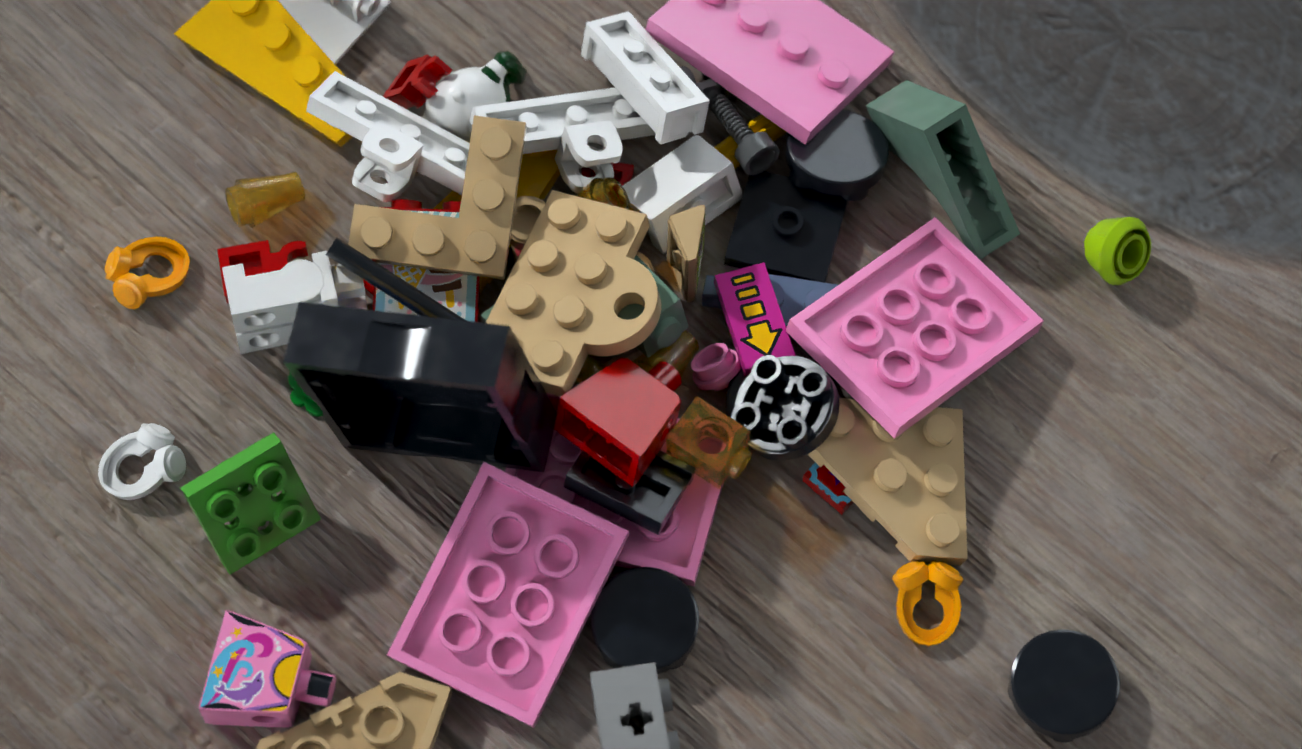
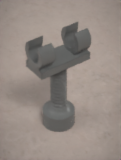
(754, 150)

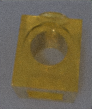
(704, 422)

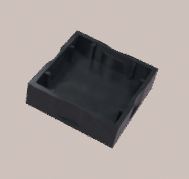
(422, 385)

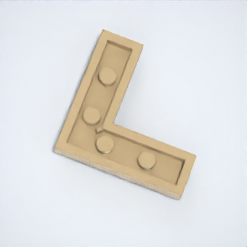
(463, 245)

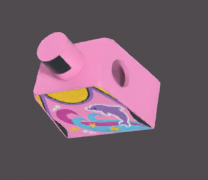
(260, 676)

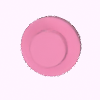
(715, 367)

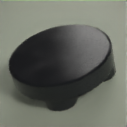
(841, 158)
(786, 406)
(645, 619)
(1064, 684)

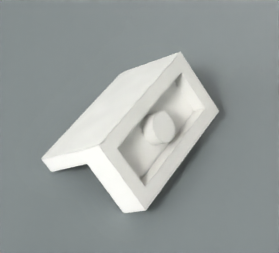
(680, 181)

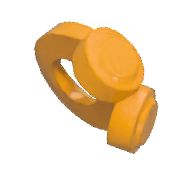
(132, 289)
(909, 584)

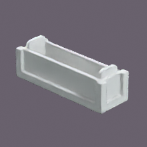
(645, 76)

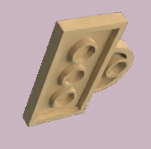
(574, 284)

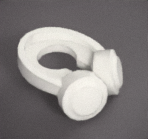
(167, 465)

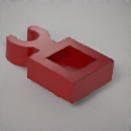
(417, 81)
(258, 257)

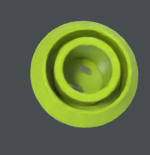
(1118, 249)

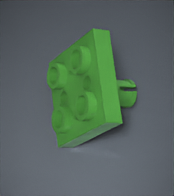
(246, 491)

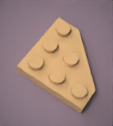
(904, 482)
(393, 715)

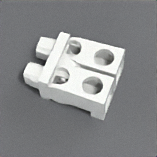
(267, 302)

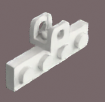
(579, 125)
(392, 139)

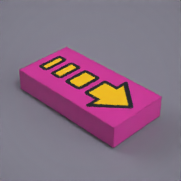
(752, 314)

